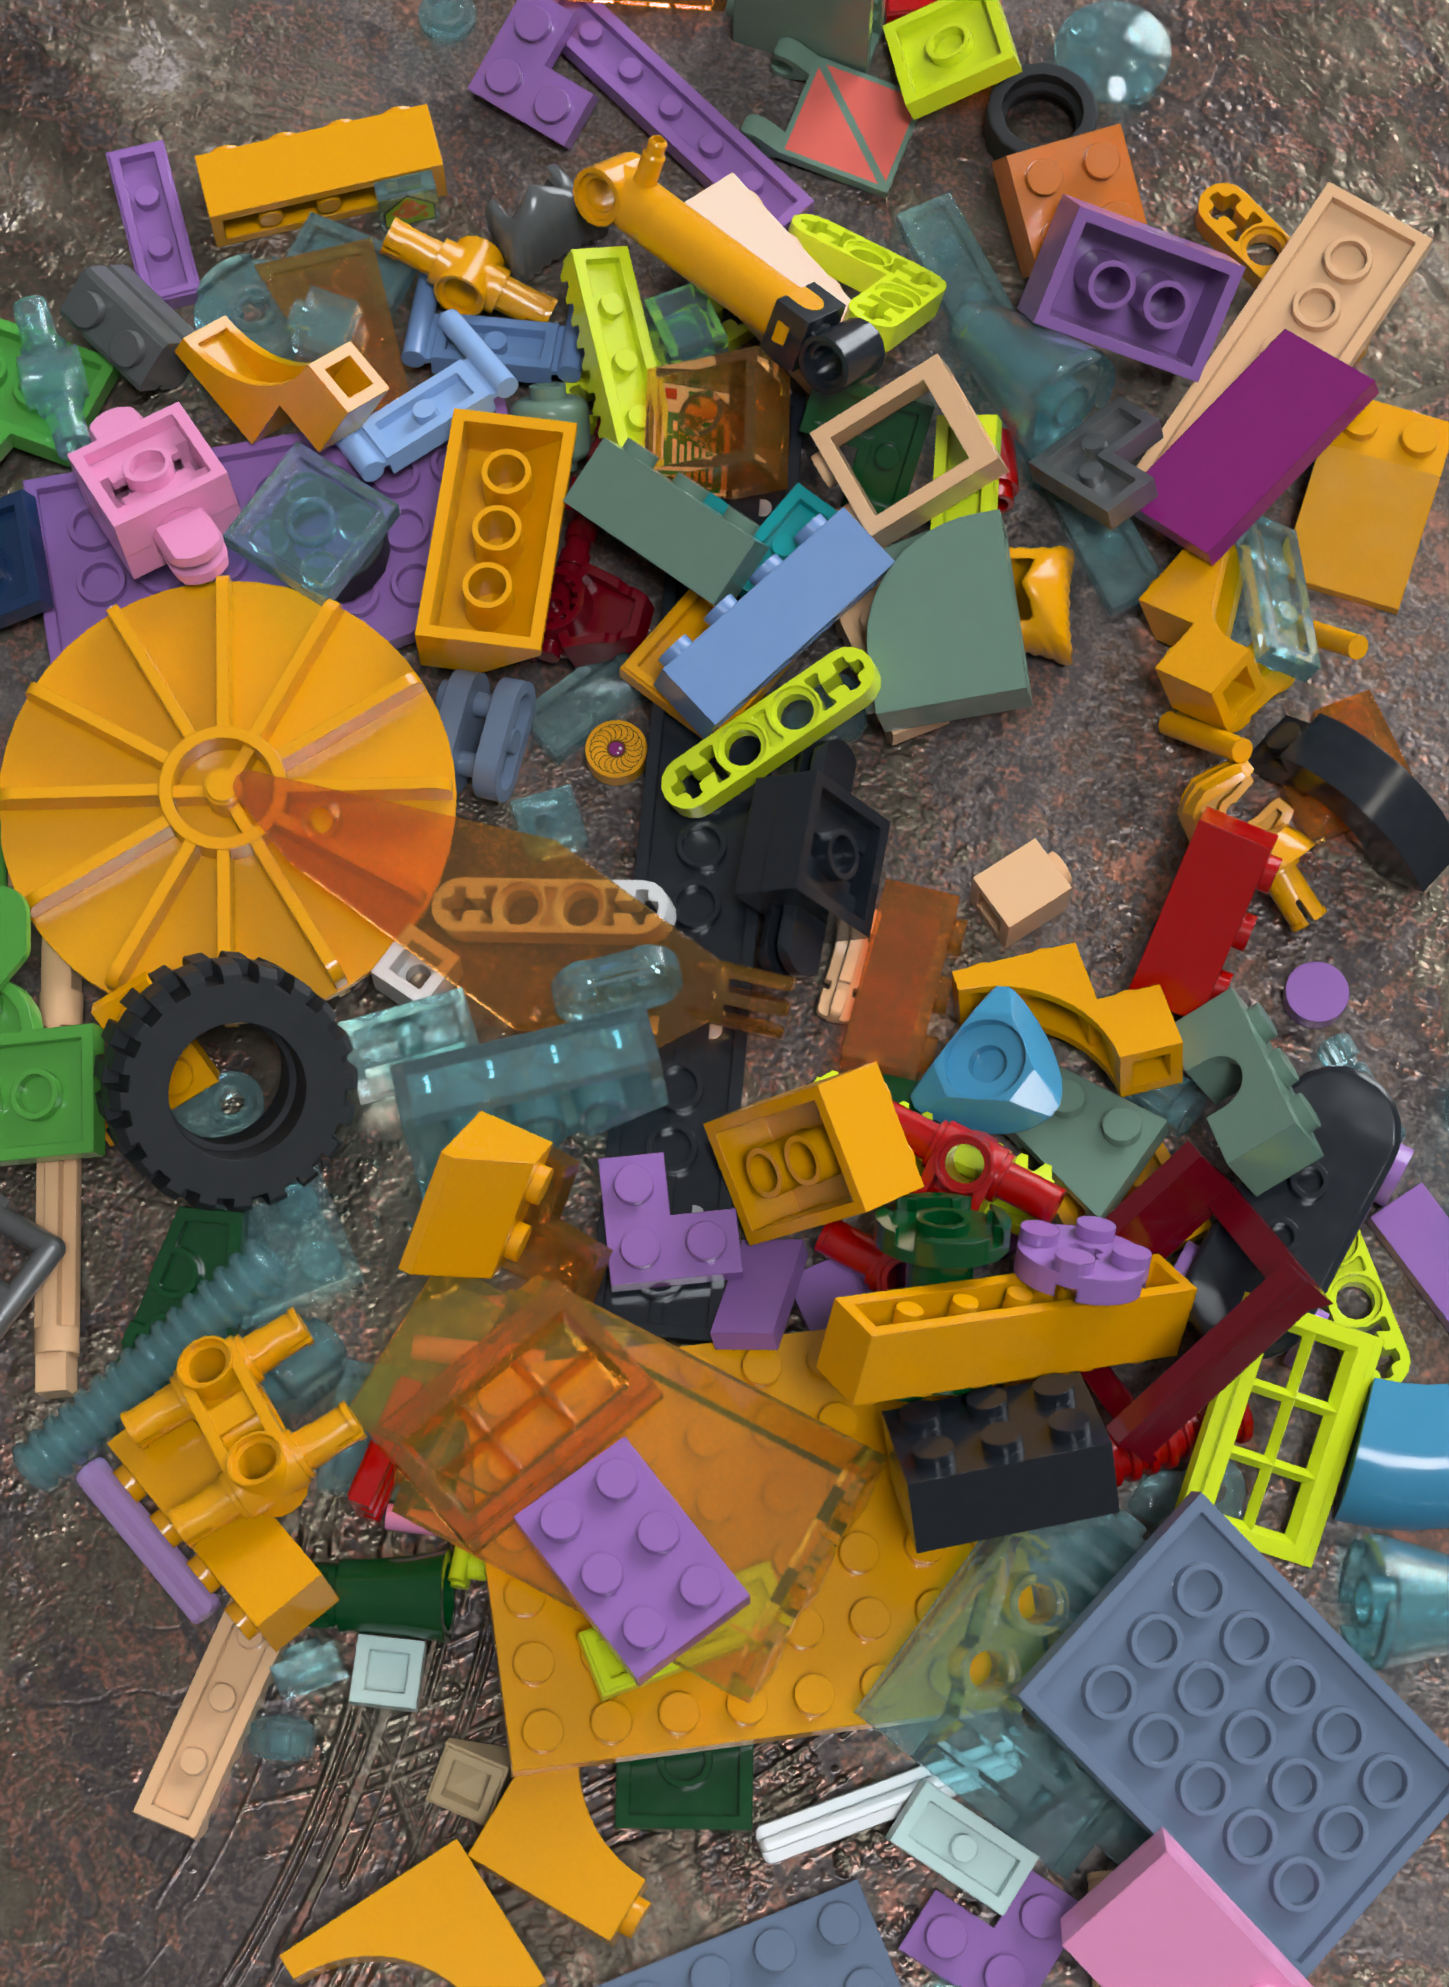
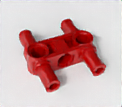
(937, 1147)

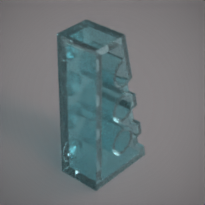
(543, 1081)

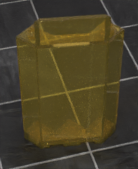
(742, 1465)

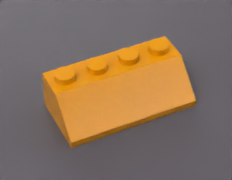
(494, 540)

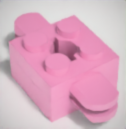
(157, 492)

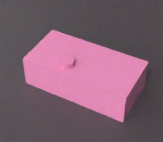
(1170, 1926)

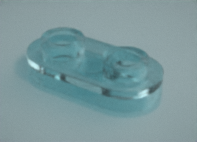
(617, 982)

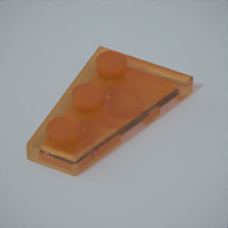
(354, 274)

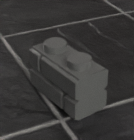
(128, 325)

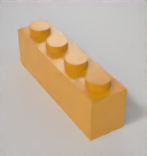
(323, 171)
(254, 1559)

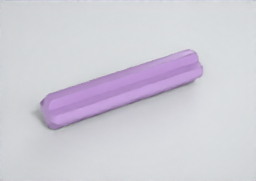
(146, 1541)

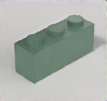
(667, 520)

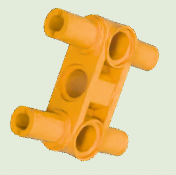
(260, 1460)

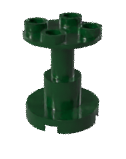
(941, 1241)

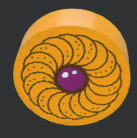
(616, 752)

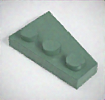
(1094, 1143)

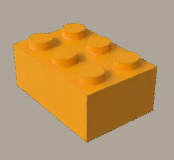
(814, 1154)

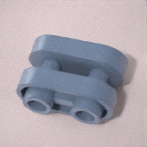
(509, 713)

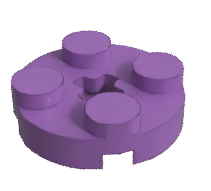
(1082, 1258)

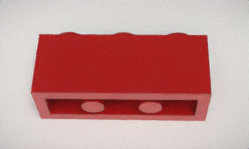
(1208, 911)

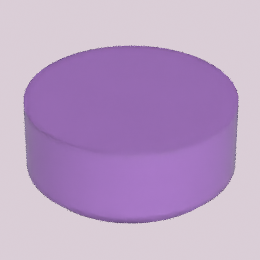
(1315, 995)

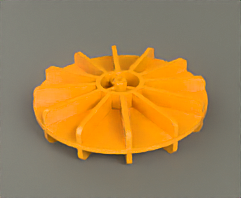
(129, 762)

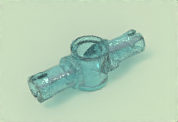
(51, 375)

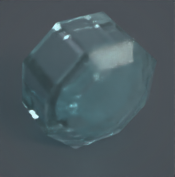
(282, 1738)

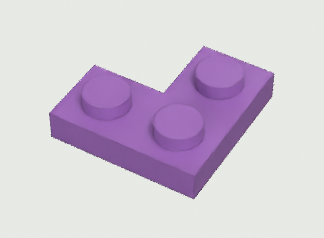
(520, 73)
(659, 1247)
(974, 1954)

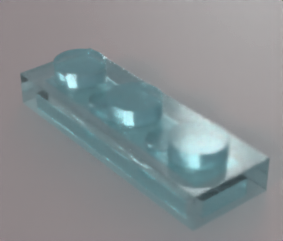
(1278, 599)

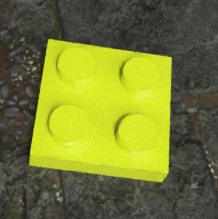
(950, 52)

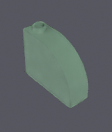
(830, 28)
(949, 628)

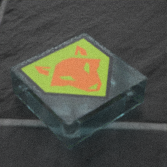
(408, 198)

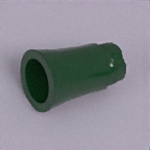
(392, 1596)

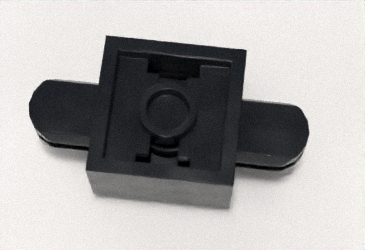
(811, 859)

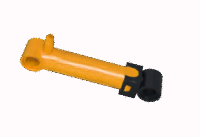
(796, 323)

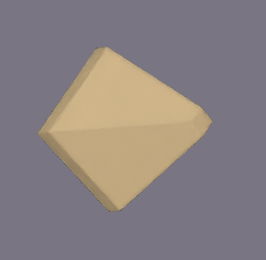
(470, 1779)

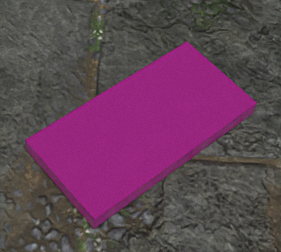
(1253, 444)

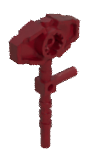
(589, 608)

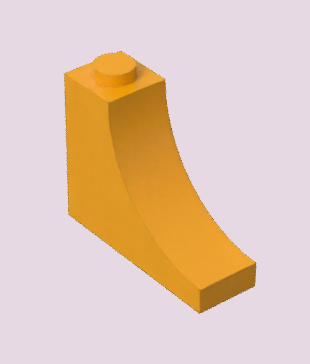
(554, 1854)
(427, 1919)

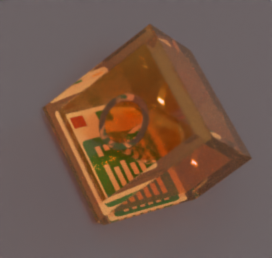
(721, 422)

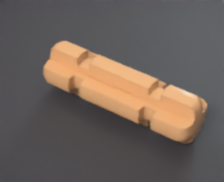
(843, 979)

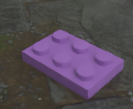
(632, 1560)

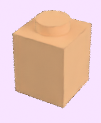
(1021, 892)

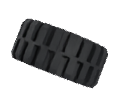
(278, 1144)

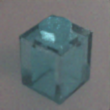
(684, 325)

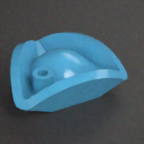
(994, 1070)

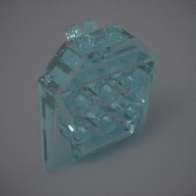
(977, 1733)

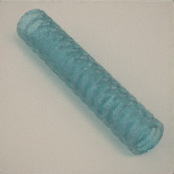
(148, 1365)

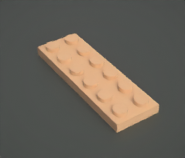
(1325, 286)

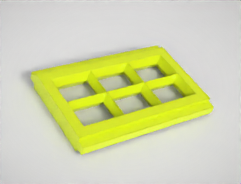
(1328, 1452)

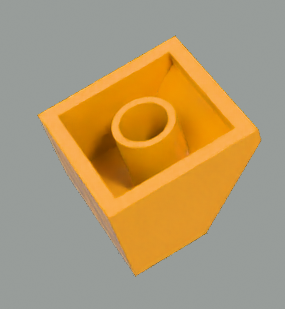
(479, 1201)

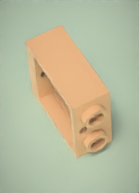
(938, 495)

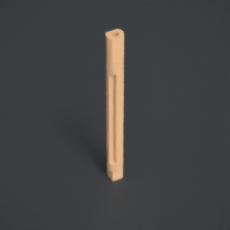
(59, 1211)

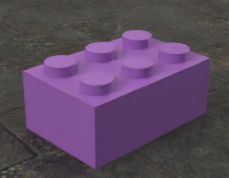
(1130, 288)

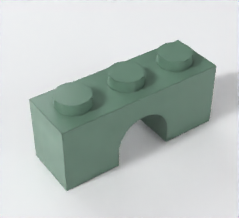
(1266, 1126)

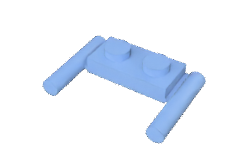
(424, 414)

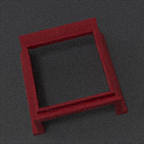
(1160, 1218)

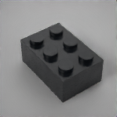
(1000, 1461)

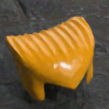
(1043, 600)

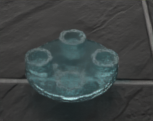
(1115, 50)

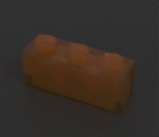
(904, 981)

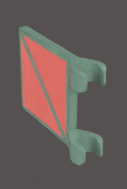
(842, 124)

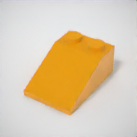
(1371, 505)

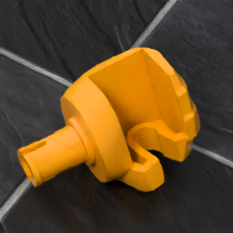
(1223, 786)

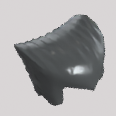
(542, 226)

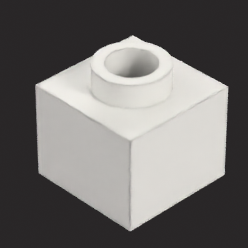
(396, 969)

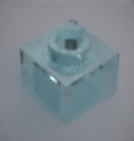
(322, 323)

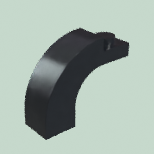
(1365, 789)

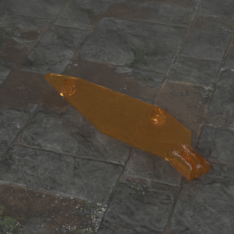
(494, 906)

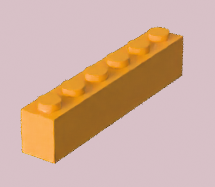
(993, 1334)

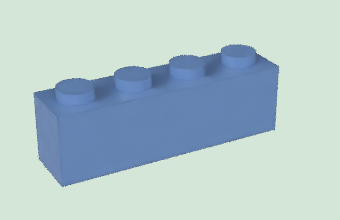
(771, 623)

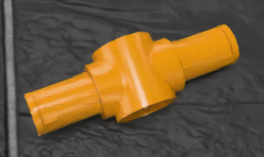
(466, 274)

